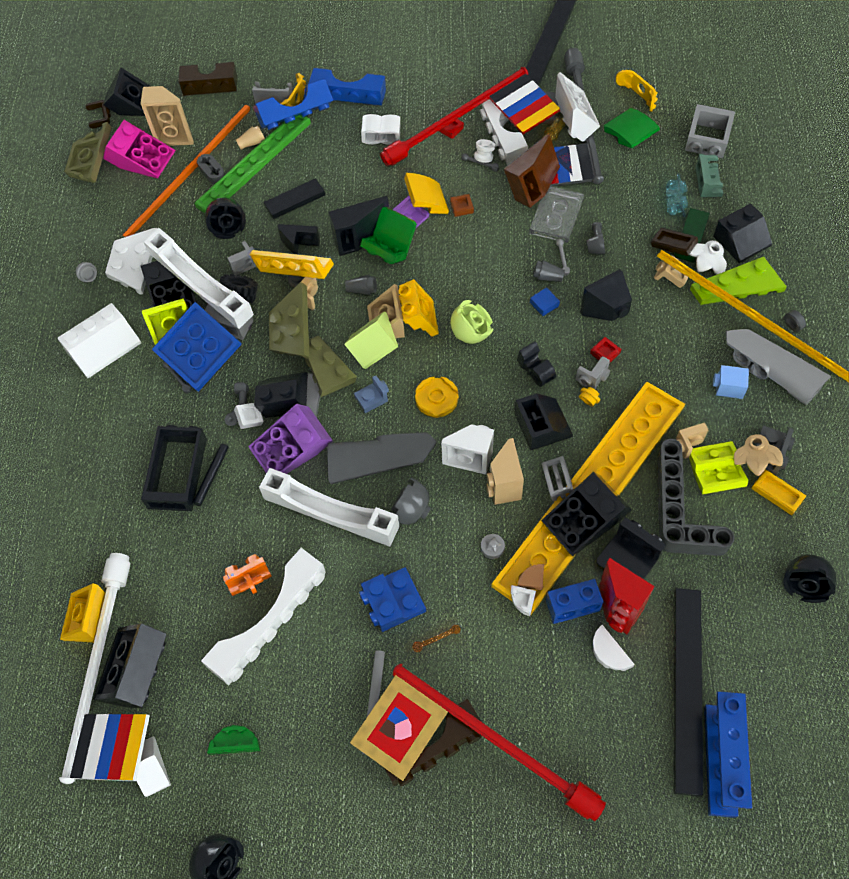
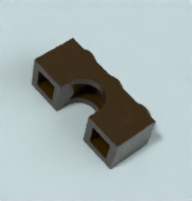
(219, 81)

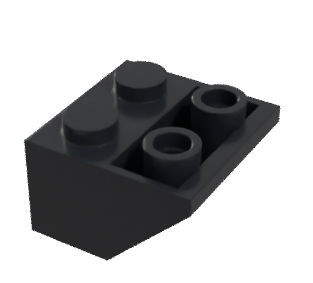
(541, 420)

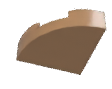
(532, 577)

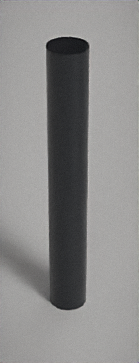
(210, 475)

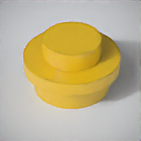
(589, 396)

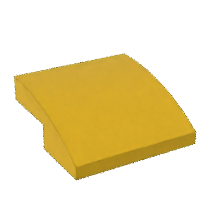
(426, 193)

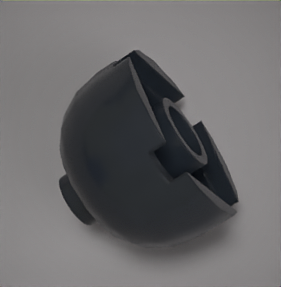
(224, 218)
(811, 578)
(216, 858)

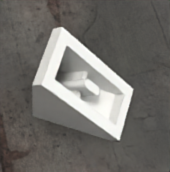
(152, 772)

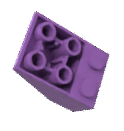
(291, 440)

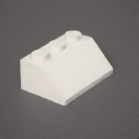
(575, 108)
(99, 340)

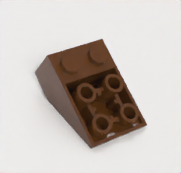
(533, 172)

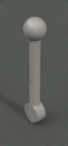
(559, 243)

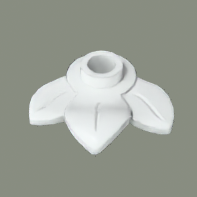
(708, 258)

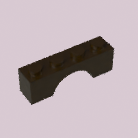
(455, 735)

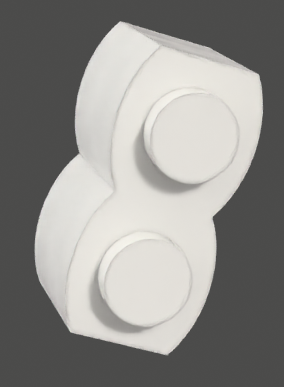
(380, 129)

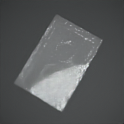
(557, 214)

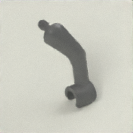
(242, 389)

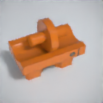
(247, 576)

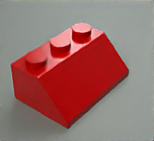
(623, 596)

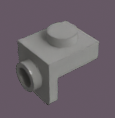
(594, 377)

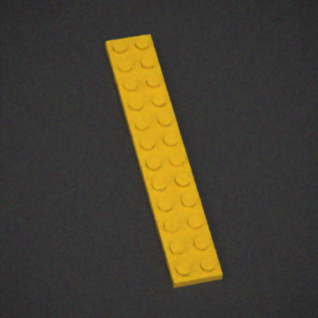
(617, 461)

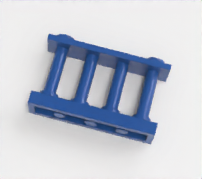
(727, 755)

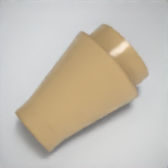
(251, 137)

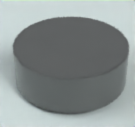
(795, 320)

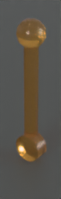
(417, 646)

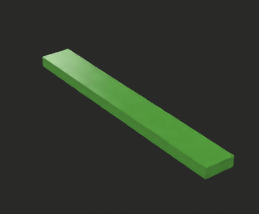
(253, 162)

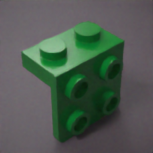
(391, 236)

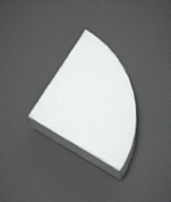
(523, 599)

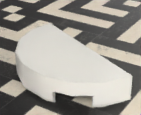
(609, 652)

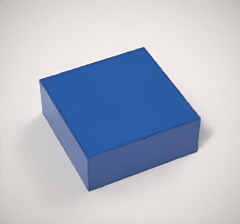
(544, 301)

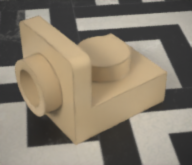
(670, 273)
(312, 288)
(691, 437)

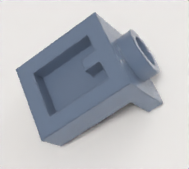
(372, 395)

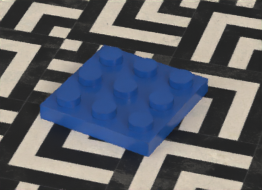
(196, 346)

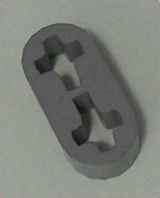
(214, 167)

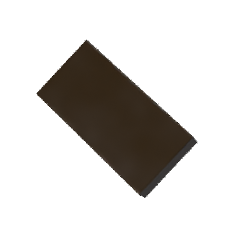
(674, 241)

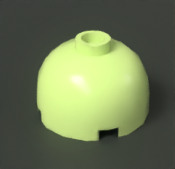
(471, 323)

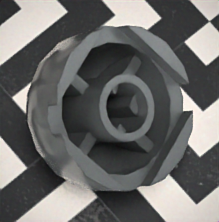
(412, 503)

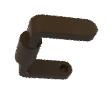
(106, 113)

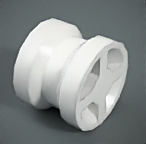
(484, 150)

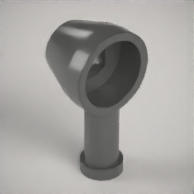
(596, 243)

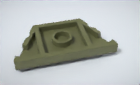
(87, 155)
(290, 324)

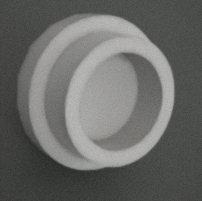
(86, 272)

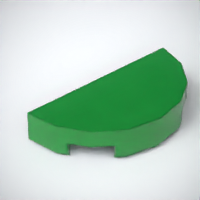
(233, 740)

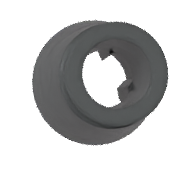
(548, 272)
(362, 285)

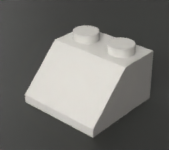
(469, 448)

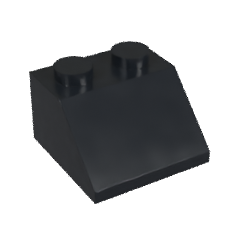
(743, 233)
(279, 394)

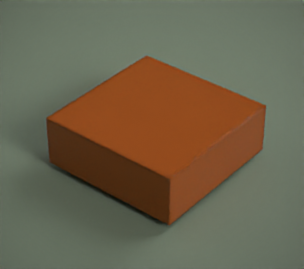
(461, 205)

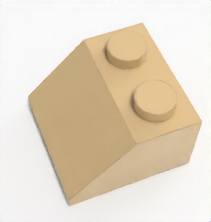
(505, 475)

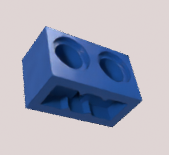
(574, 601)

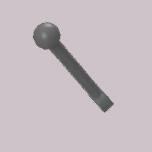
(494, 167)
(185, 387)

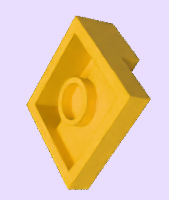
(418, 308)

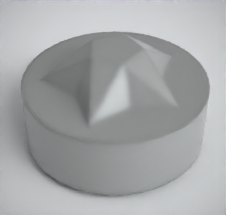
(492, 546)

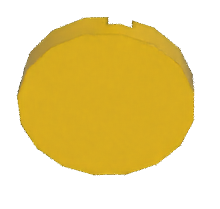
(436, 396)

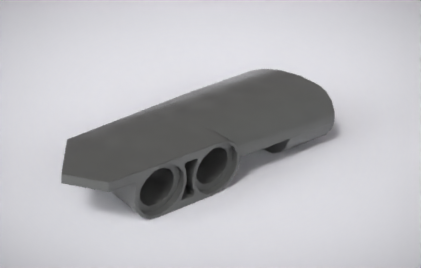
(383, 454)

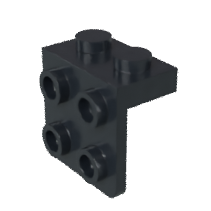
(633, 548)

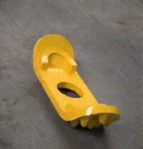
(632, 80)
(298, 89)

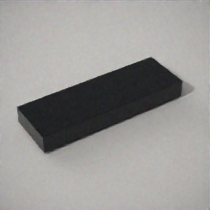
(294, 198)

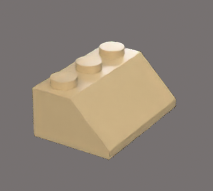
(165, 116)

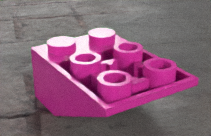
(137, 151)

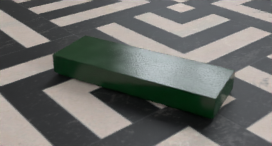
(695, 226)

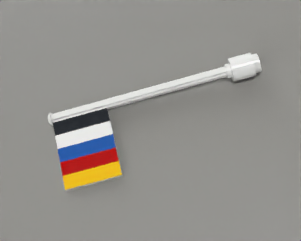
(105, 743)

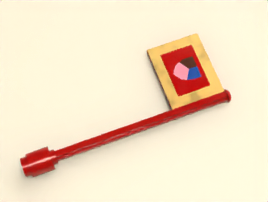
(410, 716)

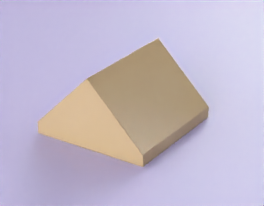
(390, 303)

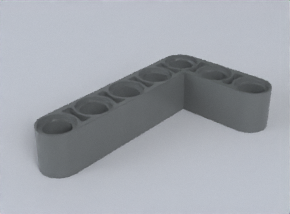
(675, 506)

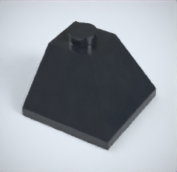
(125, 94)
(607, 298)

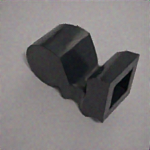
(540, 370)

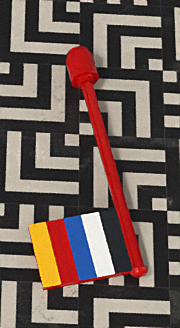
(515, 97)

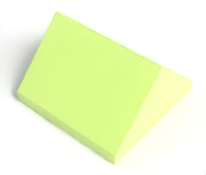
(372, 341)

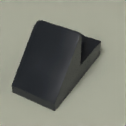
(298, 235)

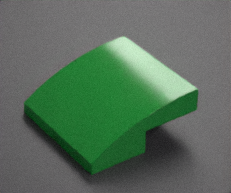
(631, 127)

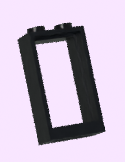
(166, 500)

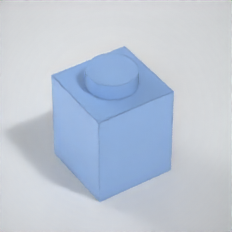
(731, 381)

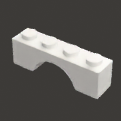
(510, 144)

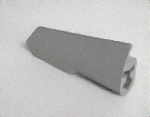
(769, 360)

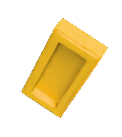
(778, 492)

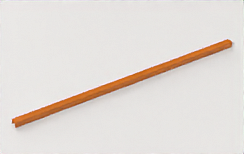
(186, 172)

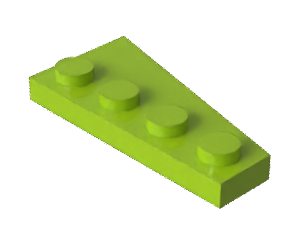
(747, 279)

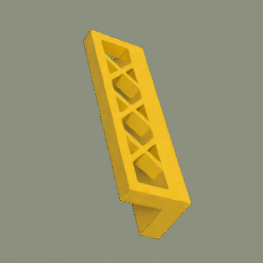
(292, 264)

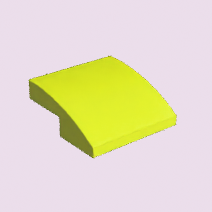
(716, 469)

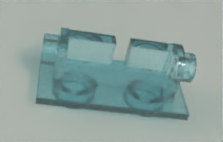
(676, 190)

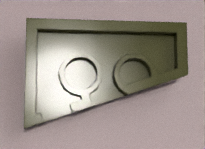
(327, 368)

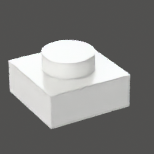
(248, 416)

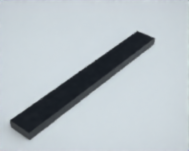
(549, 39)
(688, 694)

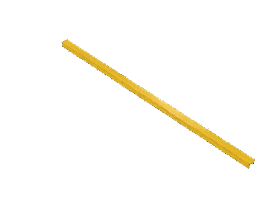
(823, 360)

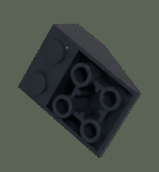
(355, 223)
(165, 286)
(586, 514)

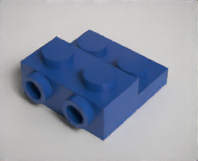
(392, 599)

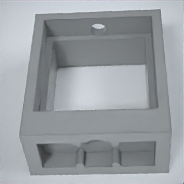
(712, 118)

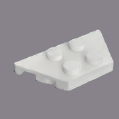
(126, 260)

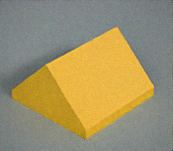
(83, 614)

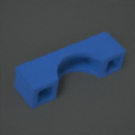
(367, 90)
(272, 112)

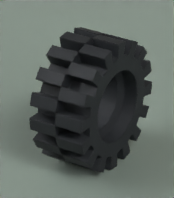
(242, 285)

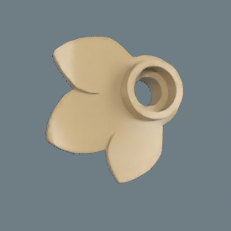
(758, 456)

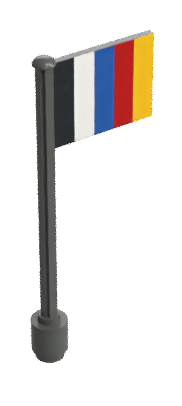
(583, 156)

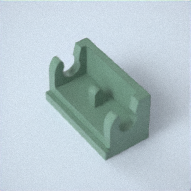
(708, 176)

